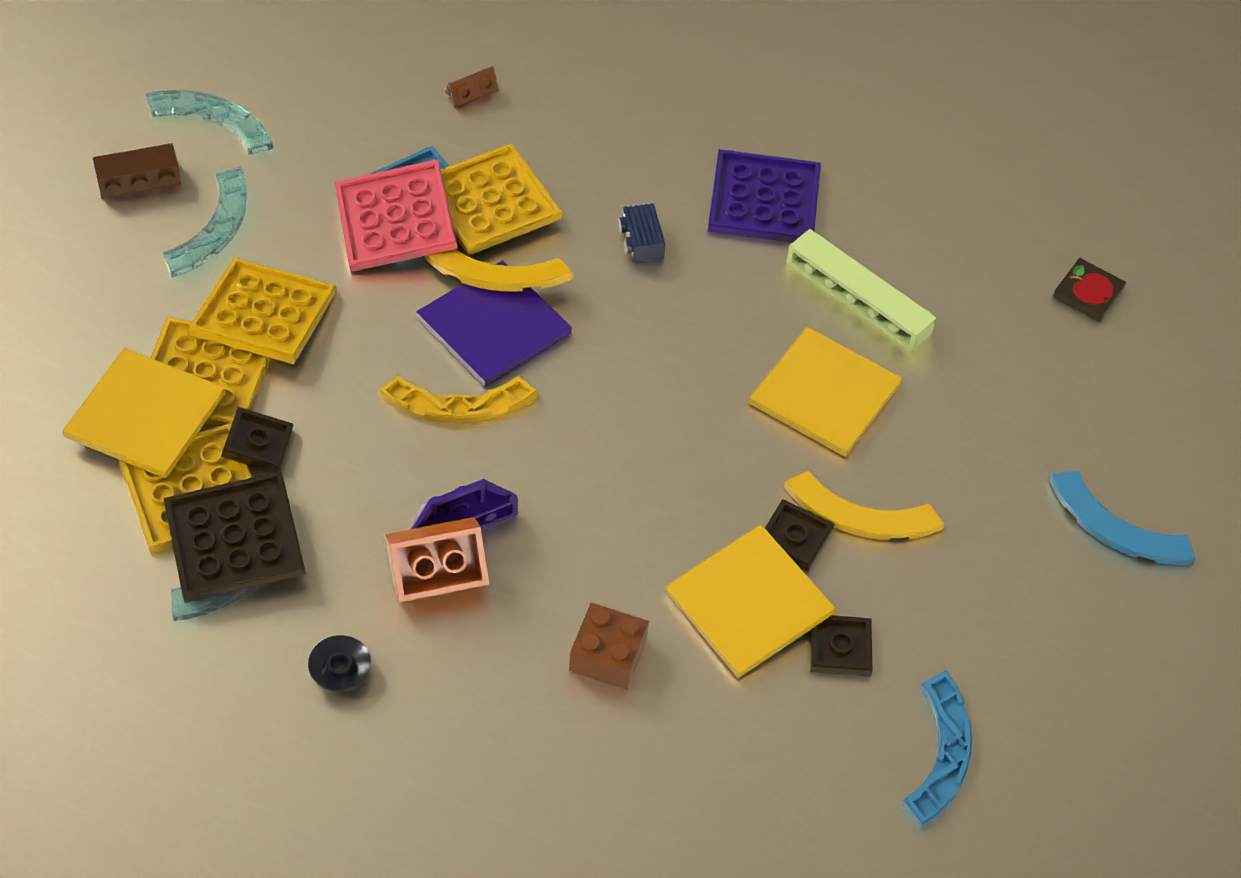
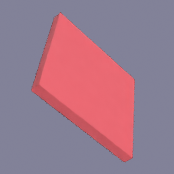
(395, 215)

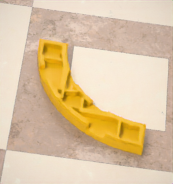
(498, 276)
(458, 408)
(858, 519)

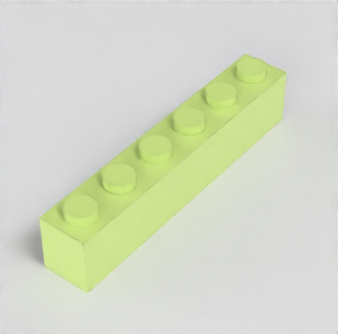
(861, 290)

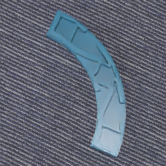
(1114, 531)
(953, 751)

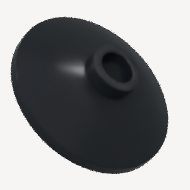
(337, 652)

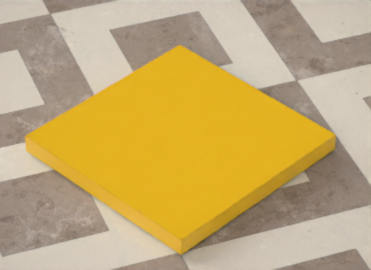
(496, 199)
(262, 310)
(224, 365)
(825, 391)
(144, 412)
(196, 470)
(749, 600)

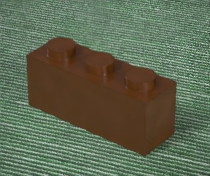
(137, 170)

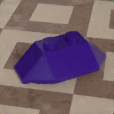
(479, 500)

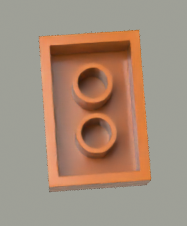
(437, 559)

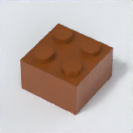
(608, 646)

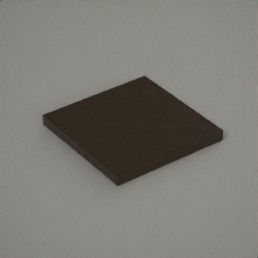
(233, 537)

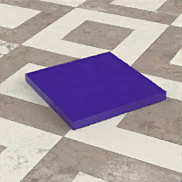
(763, 196)
(493, 328)

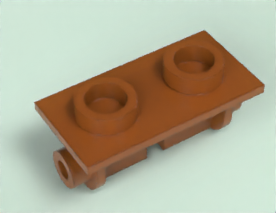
(472, 86)

